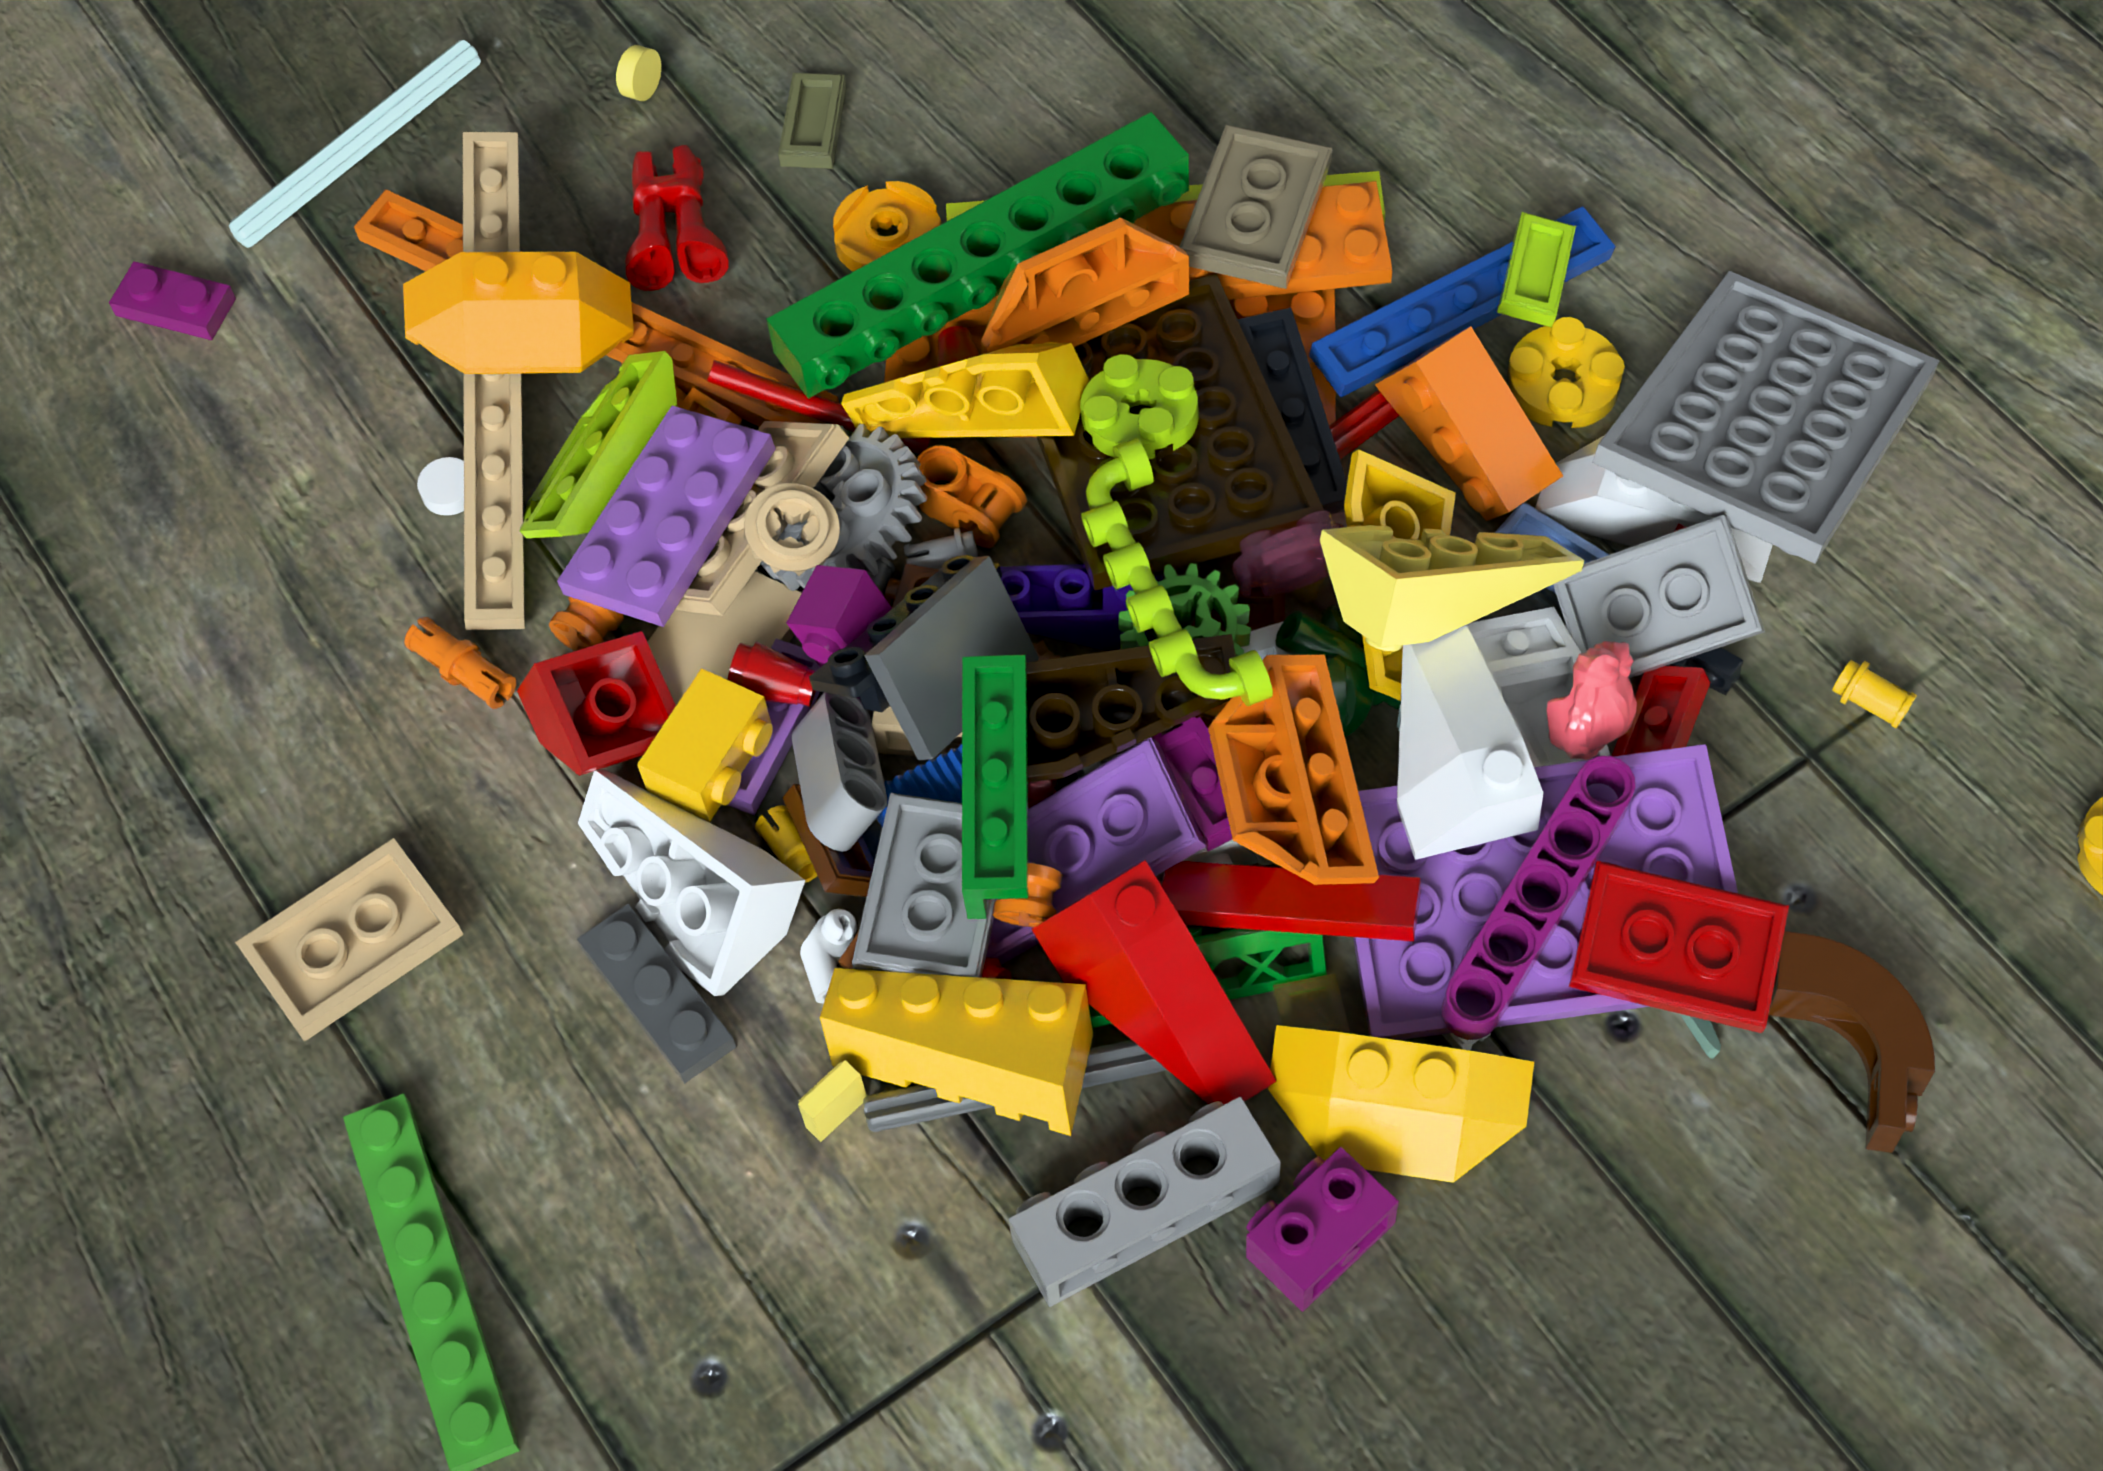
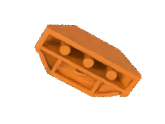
(1087, 287)
(1292, 776)

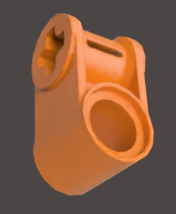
(973, 499)

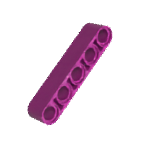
(1543, 867)

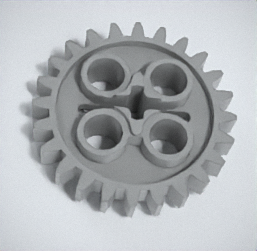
(874, 495)

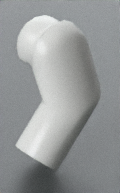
(825, 947)

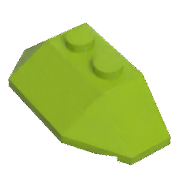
(602, 448)

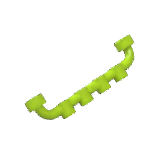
(1151, 604)

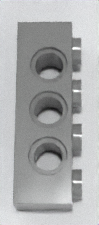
(1128, 1232)

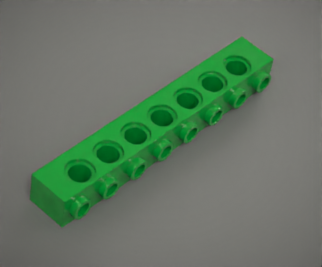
(969, 257)

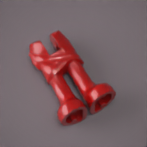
(699, 251)

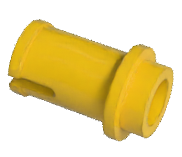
(1873, 693)
(786, 842)

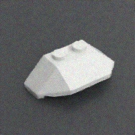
(1627, 513)

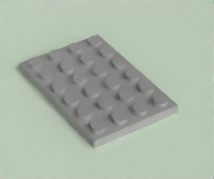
(1768, 415)

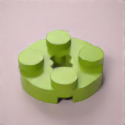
(1136, 382)

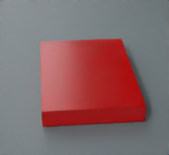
(1679, 946)

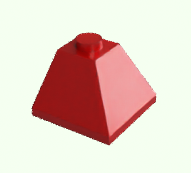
(598, 703)

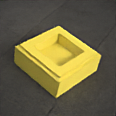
(832, 1100)

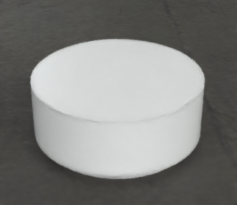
(443, 486)

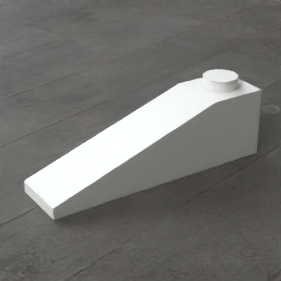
(701, 885)

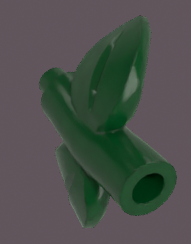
(1344, 658)

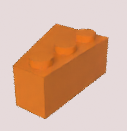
(1472, 424)

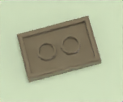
(1256, 206)

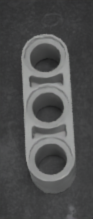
(838, 770)

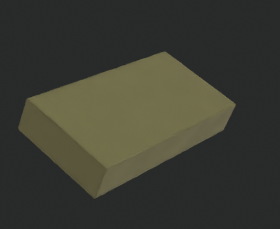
(812, 120)

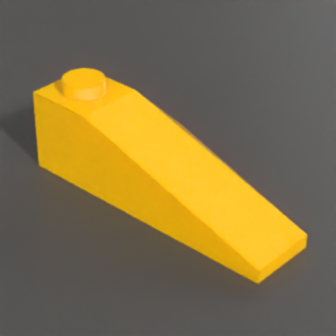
(988, 395)
(1408, 504)

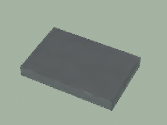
(923, 655)

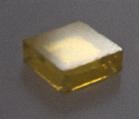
(1311, 1004)

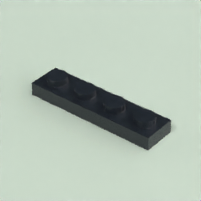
(1288, 375)

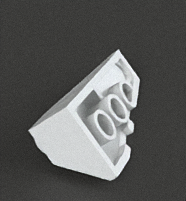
(1459, 752)

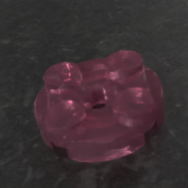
(1284, 559)

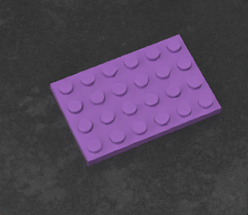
(1666, 831)

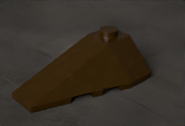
(1108, 702)

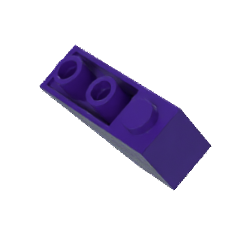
(1064, 605)

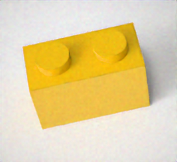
(706, 745)

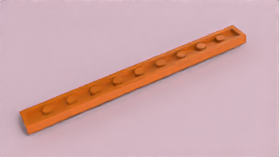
(430, 238)

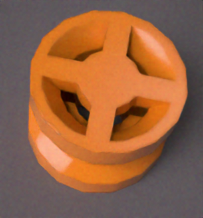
(583, 624)
(1038, 907)

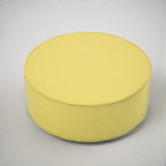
(638, 72)

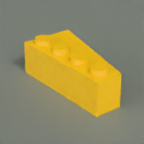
(965, 1037)

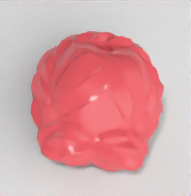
(1599, 703)

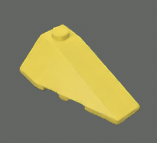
(1431, 586)

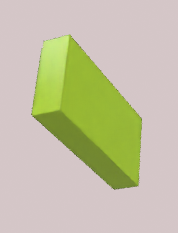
(1536, 269)

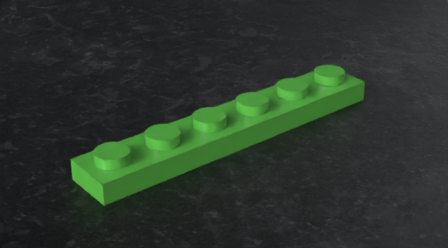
(430, 1286)

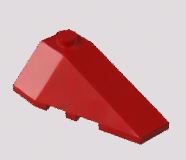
(1155, 984)

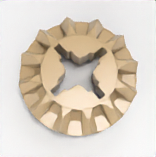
(793, 504)

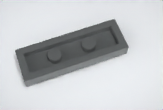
(656, 993)

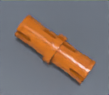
(460, 662)

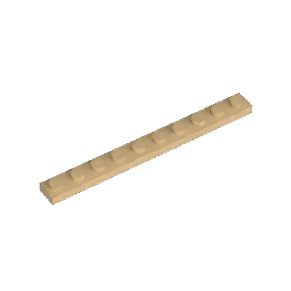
(492, 406)

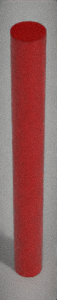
(791, 399)

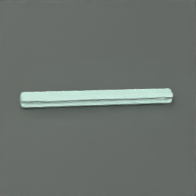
(354, 144)

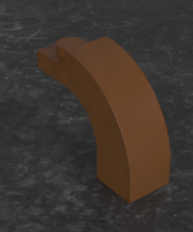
(1873, 1012)

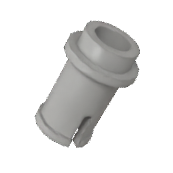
(937, 551)

